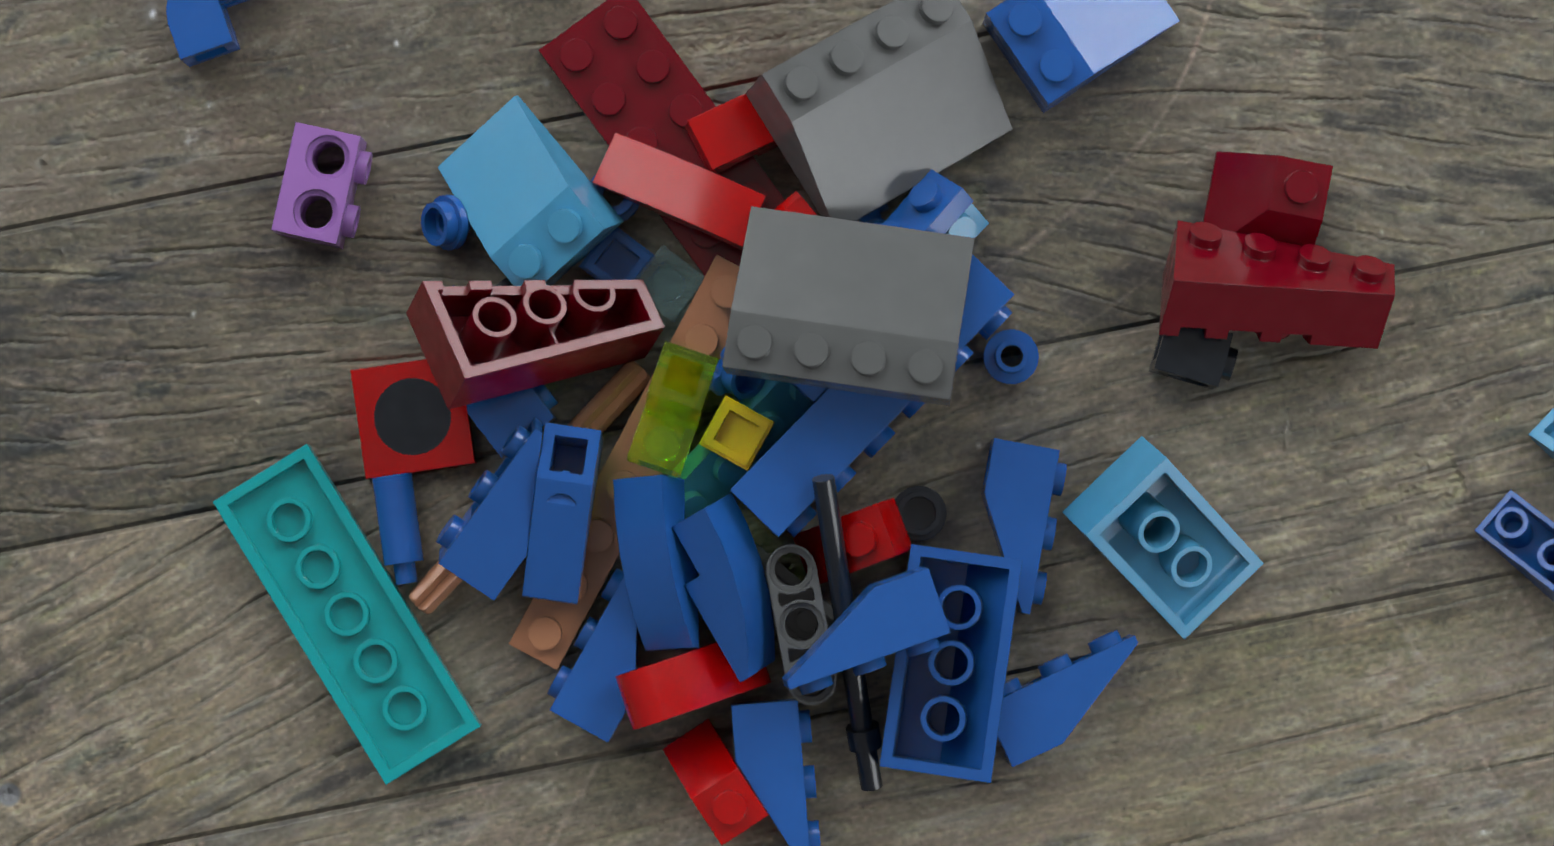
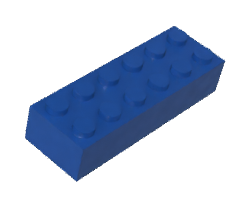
(847, 423)

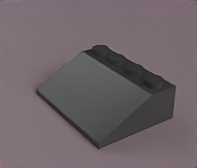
(882, 105)
(849, 306)

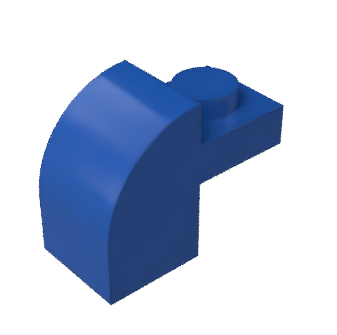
(202, 29)

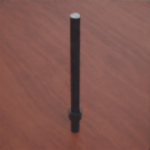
(862, 732)

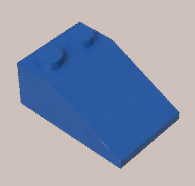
(1071, 42)

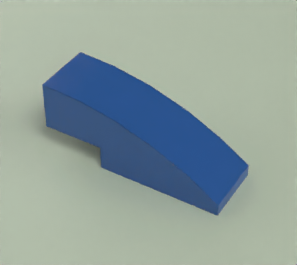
(656, 561)
(731, 585)

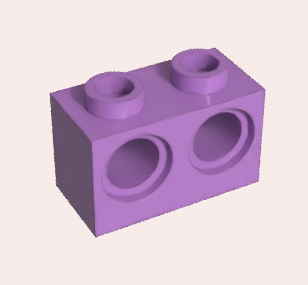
(305, 184)

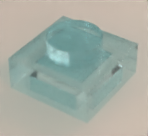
(670, 282)

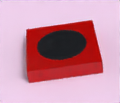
(407, 421)

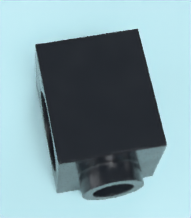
(1194, 358)

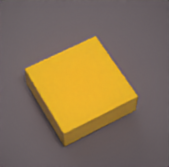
(736, 433)

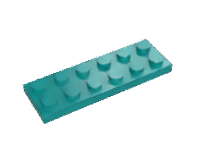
(347, 613)

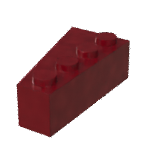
(1272, 289)
(519, 337)

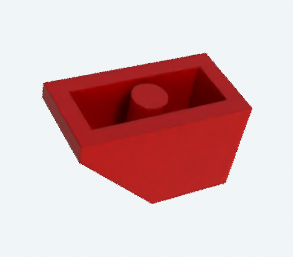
(869, 537)
(715, 782)

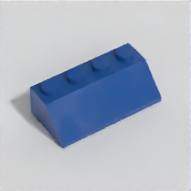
(951, 698)

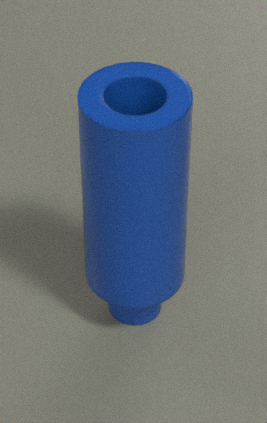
(398, 525)

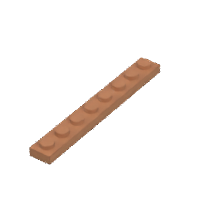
(552, 626)

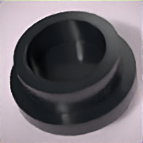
(921, 512)

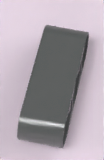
(790, 597)

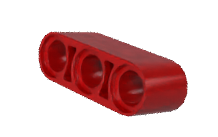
(682, 685)

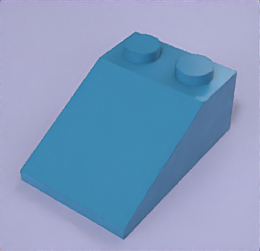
(527, 197)
(1163, 537)

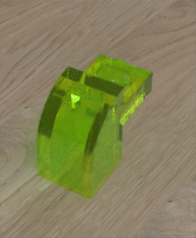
(673, 409)

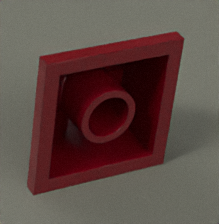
(1268, 196)

